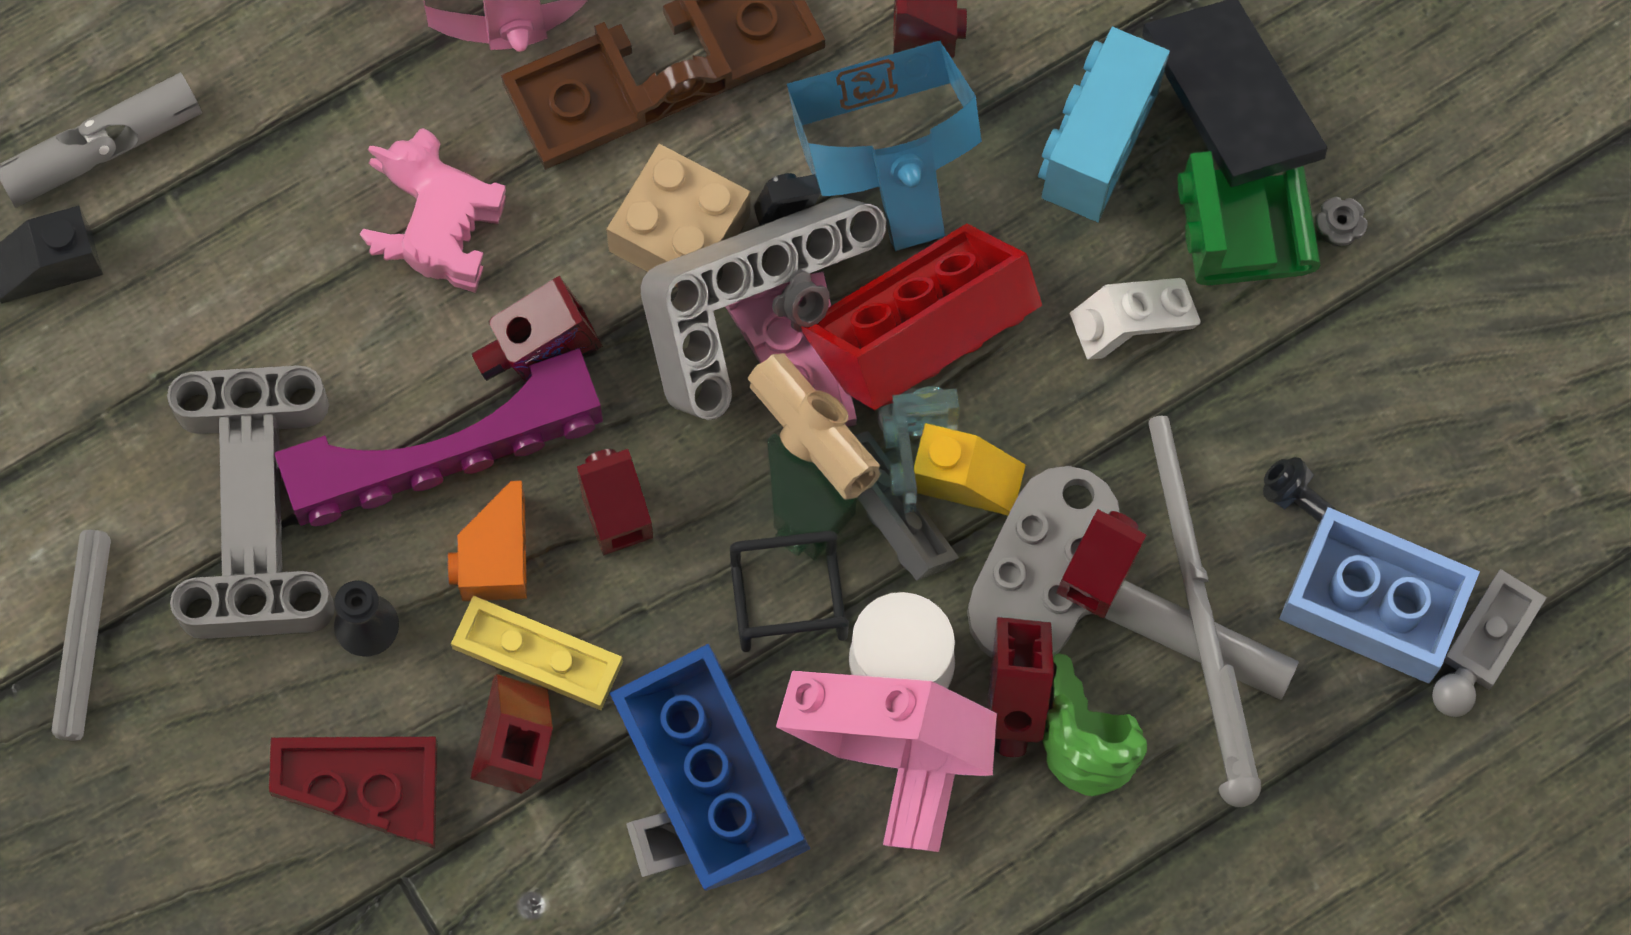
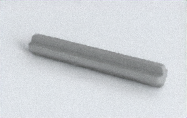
(81, 635)

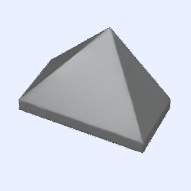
(656, 844)

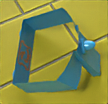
(902, 171)

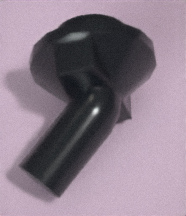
(1287, 483)

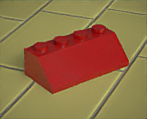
(924, 314)

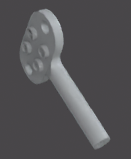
(1033, 556)

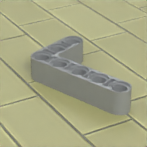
(741, 278)

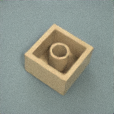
(675, 211)

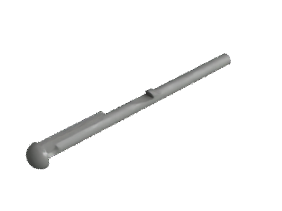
(1226, 706)

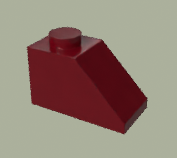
(927, 22)

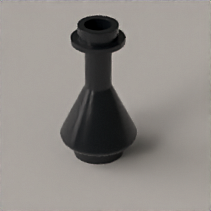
(364, 620)

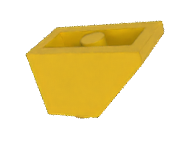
(966, 470)

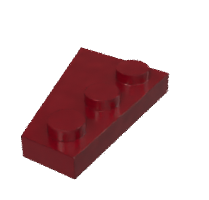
(361, 780)

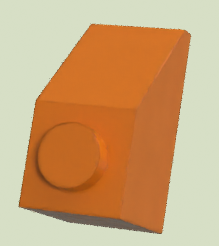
(493, 550)

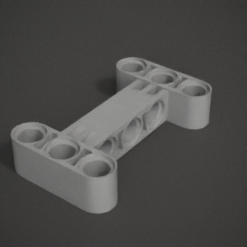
(250, 501)

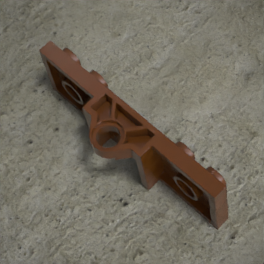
(589, 97)

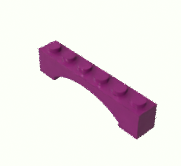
(333, 479)

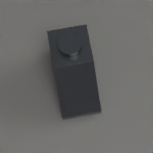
(47, 255)

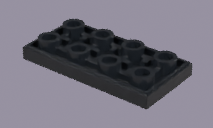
(1235, 92)

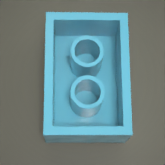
(1102, 123)

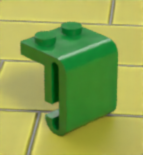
(1247, 229)

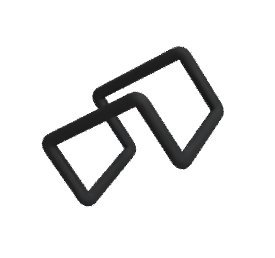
(839, 620)

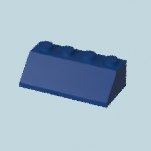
(709, 770)

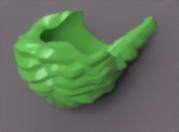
(1085, 747)

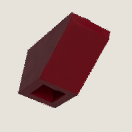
(614, 500)
(1102, 562)
(513, 735)

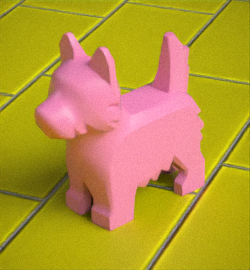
(443, 212)

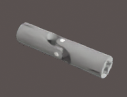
(87, 145)

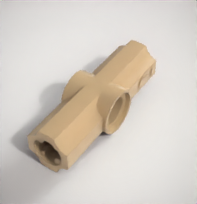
(814, 426)

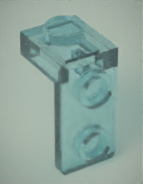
(908, 419)

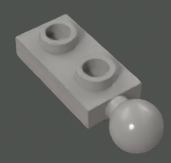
(1486, 642)

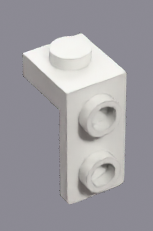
(1132, 309)

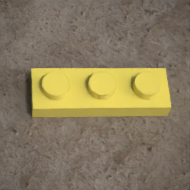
(537, 652)

